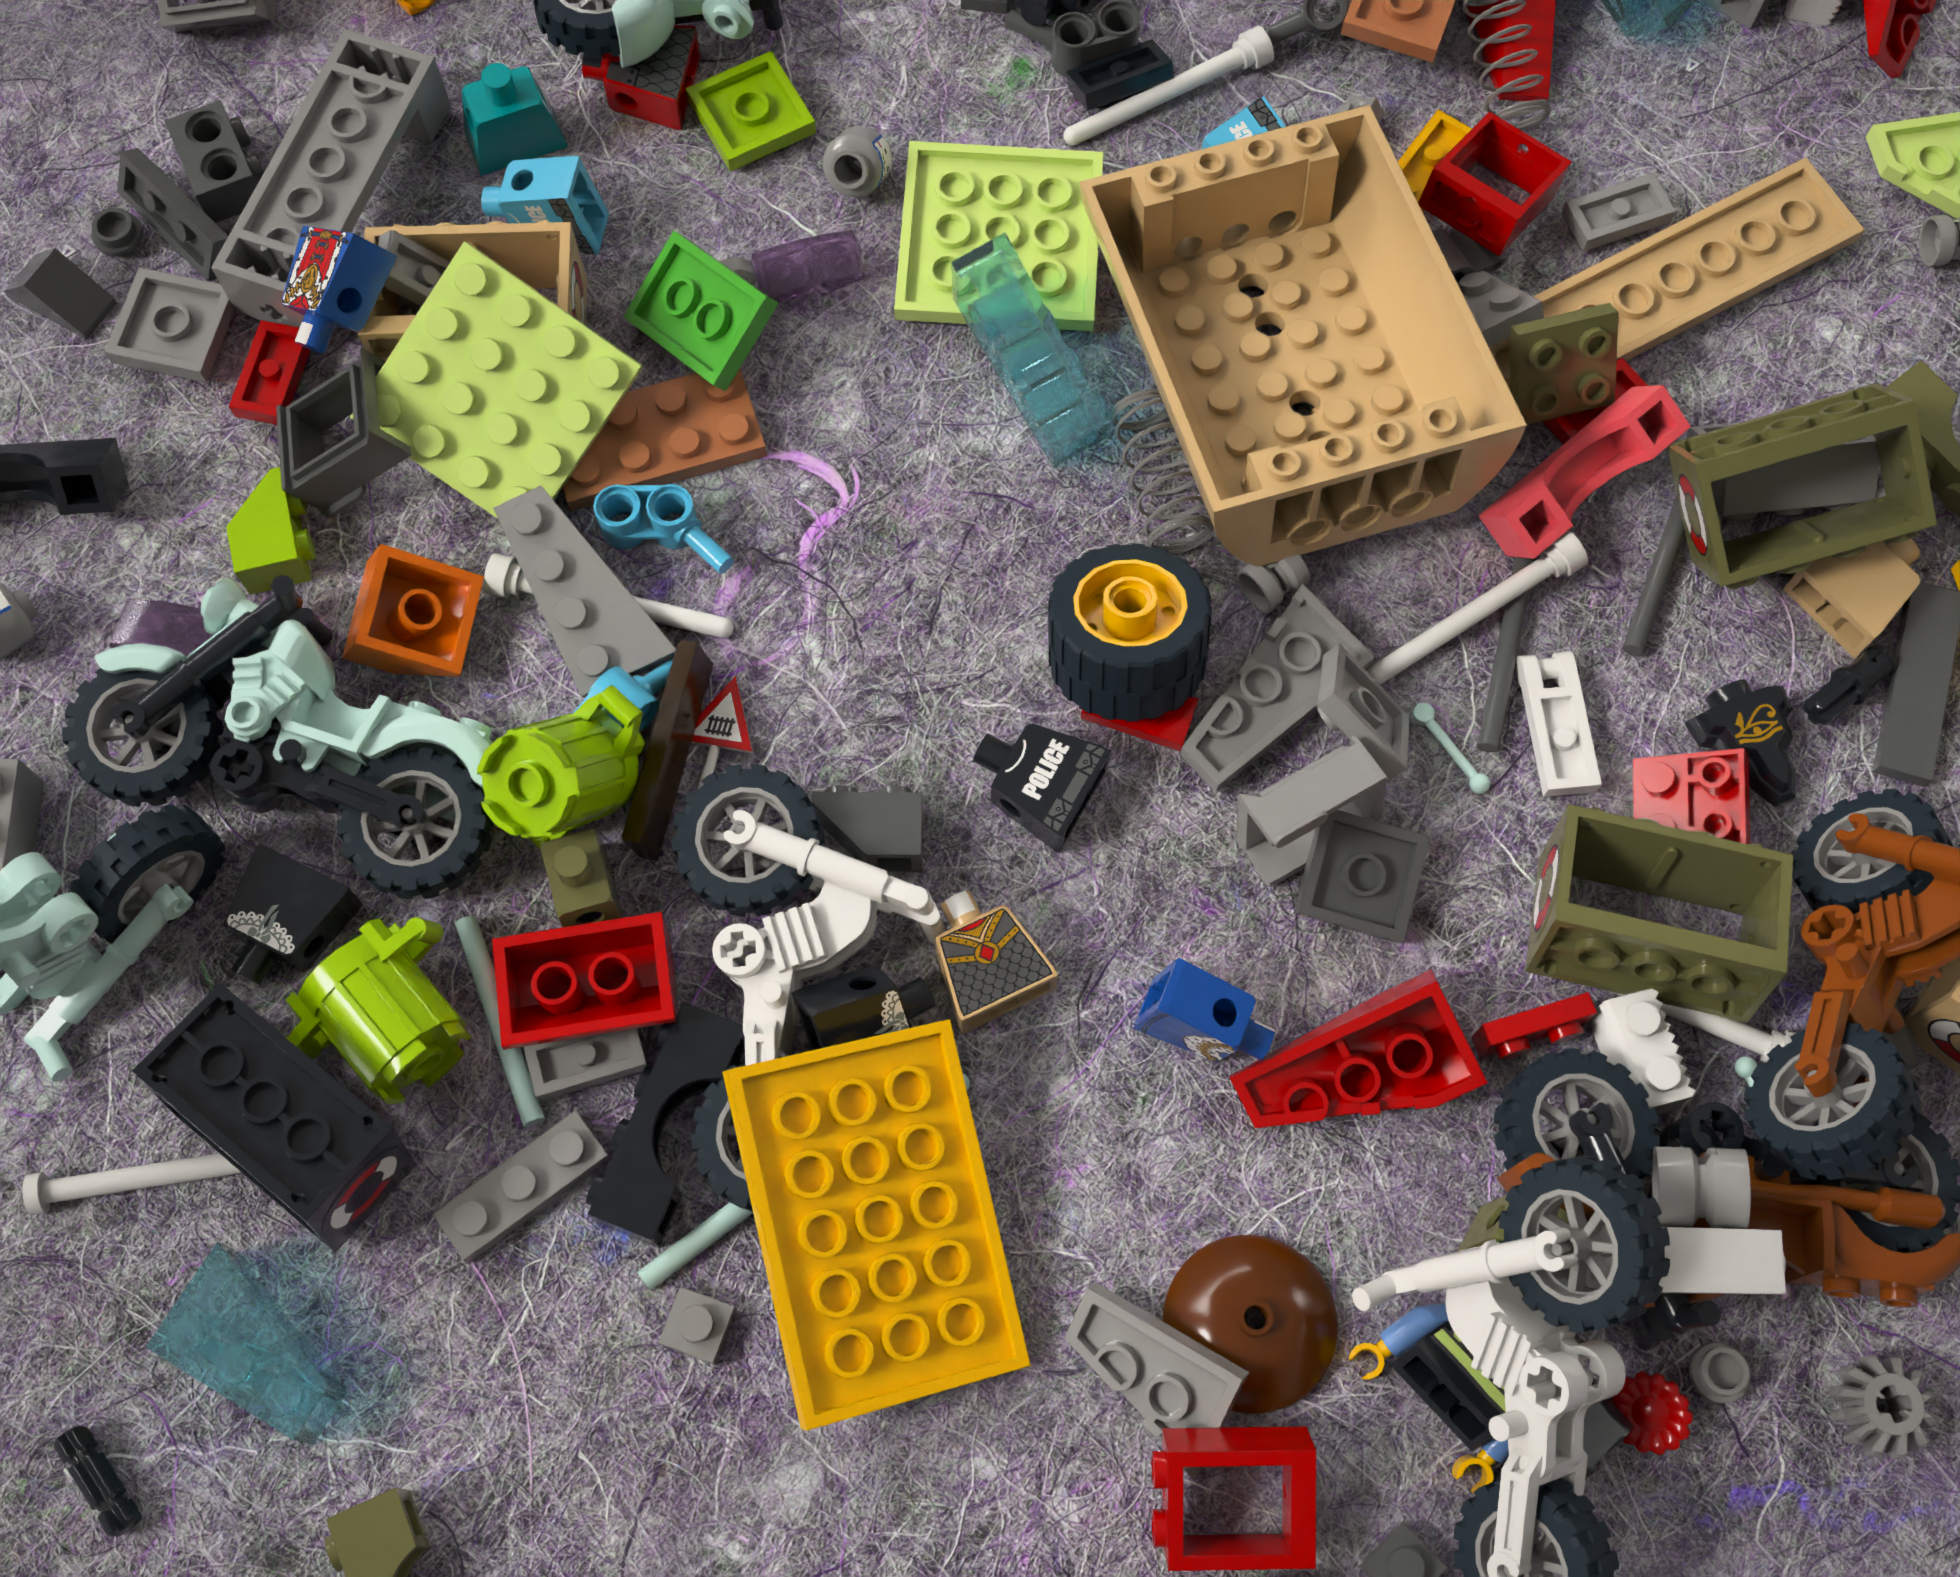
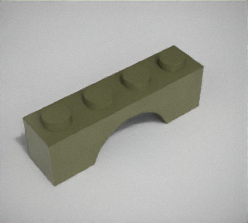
(1934, 410)
(377, 1537)

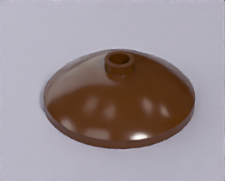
(1299, 1313)

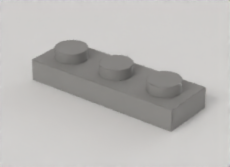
(521, 1187)

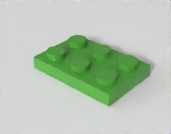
(700, 310)

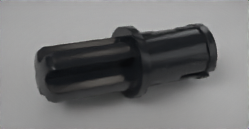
(1849, 685)

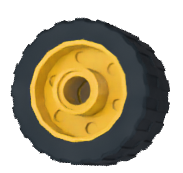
(1129, 631)

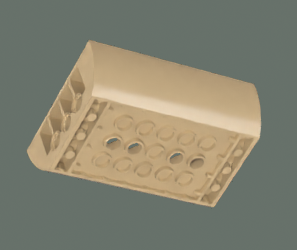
(1369, 335)

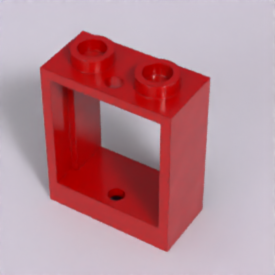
(1476, 207)
(1237, 1447)

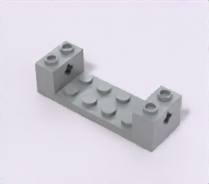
(329, 164)

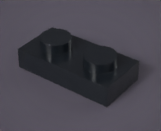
(1120, 75)

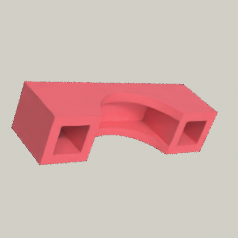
(1620, 437)

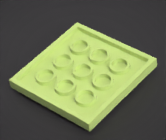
(976, 192)
(498, 384)

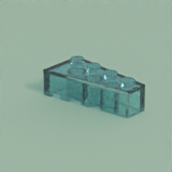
(1028, 350)

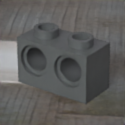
(215, 159)

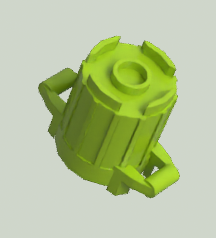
(563, 769)
(381, 1009)

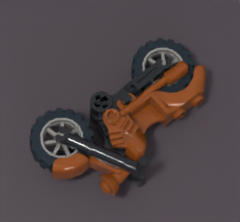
(1837, 1234)

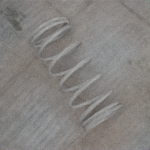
(1518, 109)
(1178, 519)

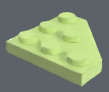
(1921, 158)

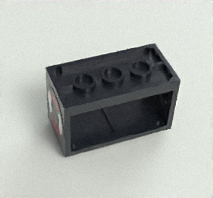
(277, 1116)

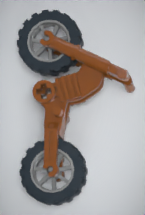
(1873, 938)

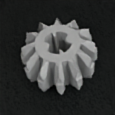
(1883, 1431)

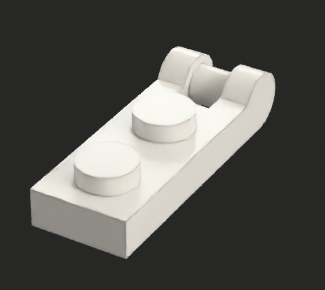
(1558, 724)

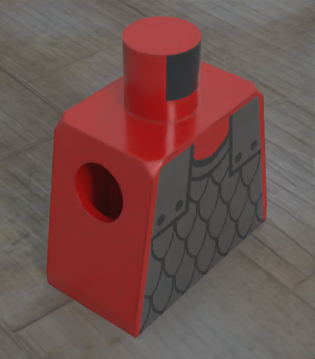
(654, 86)

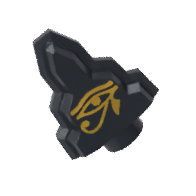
(1759, 726)

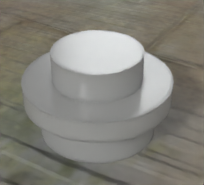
(1719, 1373)

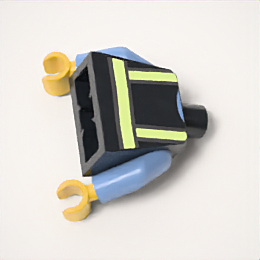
(1441, 1373)

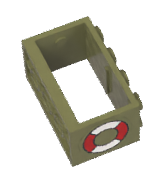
(1793, 434)
(1639, 954)

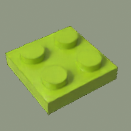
(750, 110)

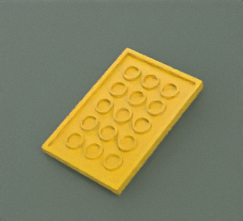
(875, 1222)

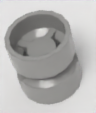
(1702, 1187)

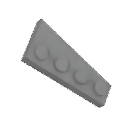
(1270, 691)

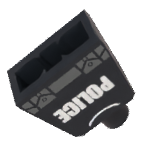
(1043, 779)

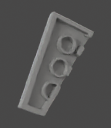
(578, 594)

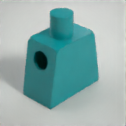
(508, 118)

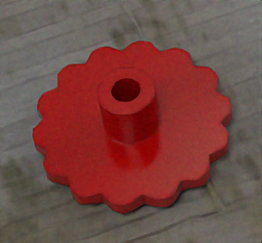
(1656, 1411)

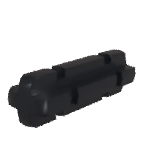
(97, 1481)

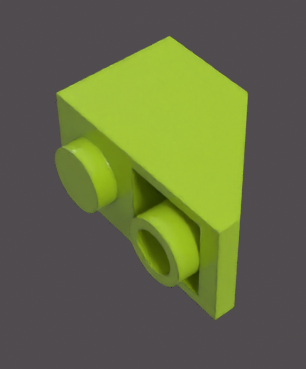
(269, 537)

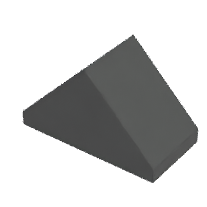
(61, 293)

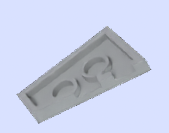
(1154, 1365)

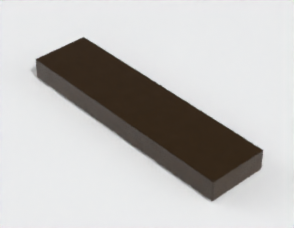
(667, 750)

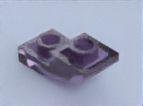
(809, 264)
(160, 624)

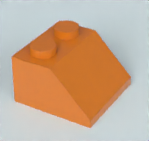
(412, 615)

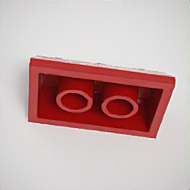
(584, 980)

